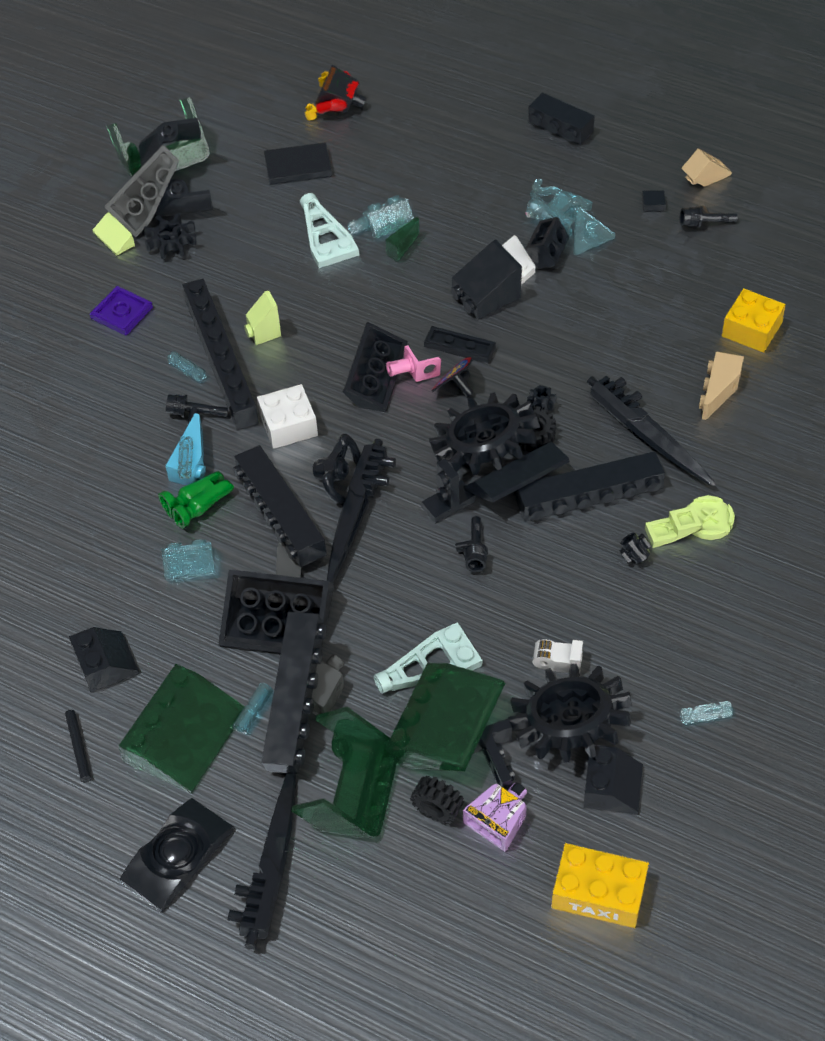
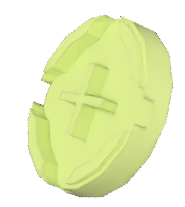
(715, 517)

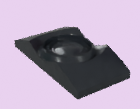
(175, 853)

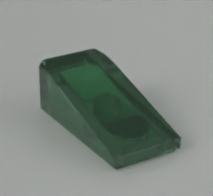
(402, 239)

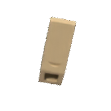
(722, 383)

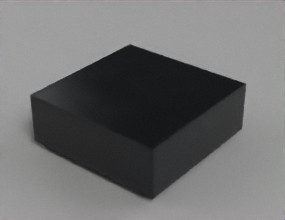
(653, 200)

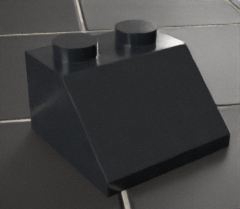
(103, 657)
(613, 781)

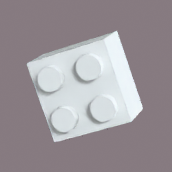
(287, 416)

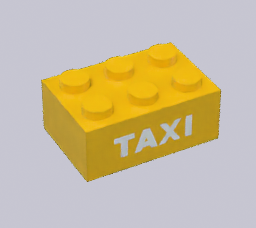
(599, 885)

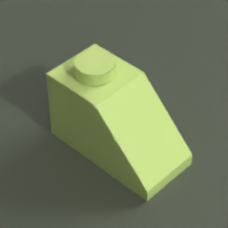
(263, 320)

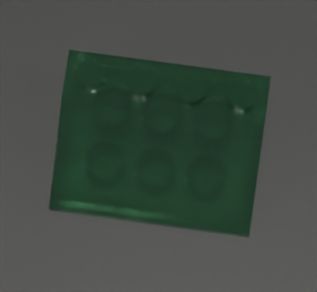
(444, 718)
(181, 729)

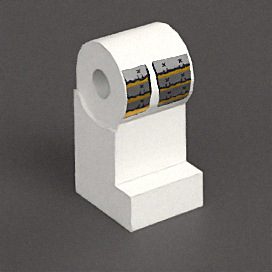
(557, 655)

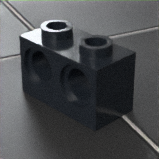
(547, 243)

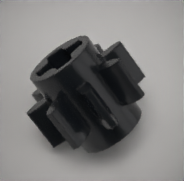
(542, 397)
(635, 548)

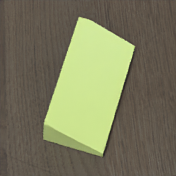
(113, 234)

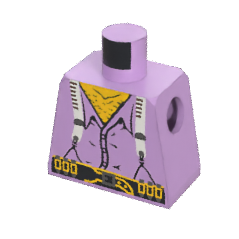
(497, 814)

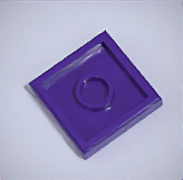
(121, 310)

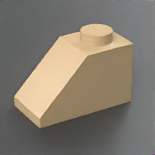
(705, 169)

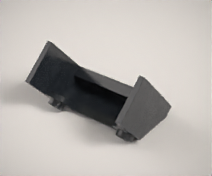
(176, 196)

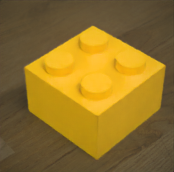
(753, 320)

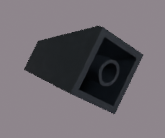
(488, 281)

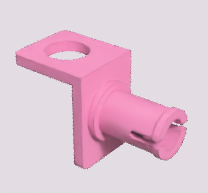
(415, 368)

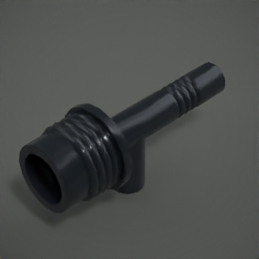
(696, 215)
(178, 406)
(474, 551)

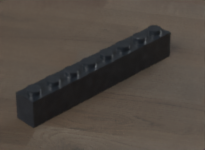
(220, 354)

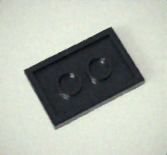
(297, 163)

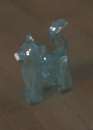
(561, 206)

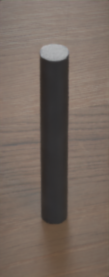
(78, 747)

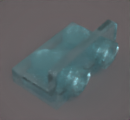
(388, 216)
(188, 560)

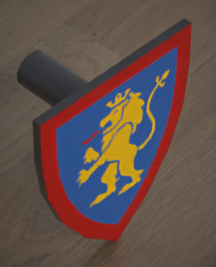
(459, 379)

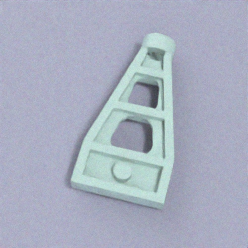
(332, 251)
(450, 640)

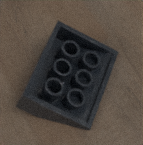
(253, 618)

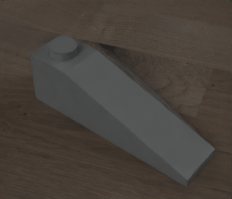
(141, 195)

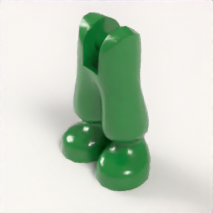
(195, 498)

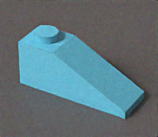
(193, 430)

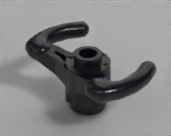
(335, 467)

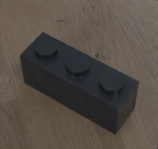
(561, 118)

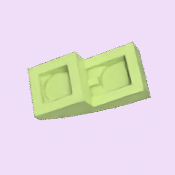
(678, 525)

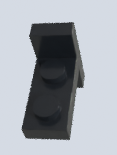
(449, 494)
(491, 746)

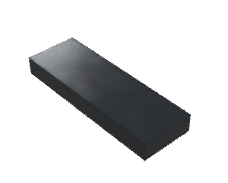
(459, 344)

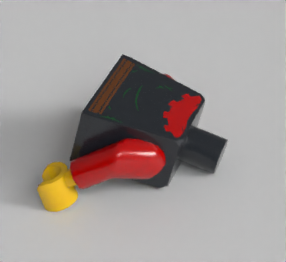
(336, 93)

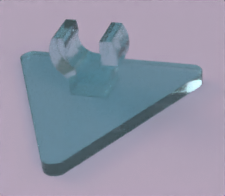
(589, 232)

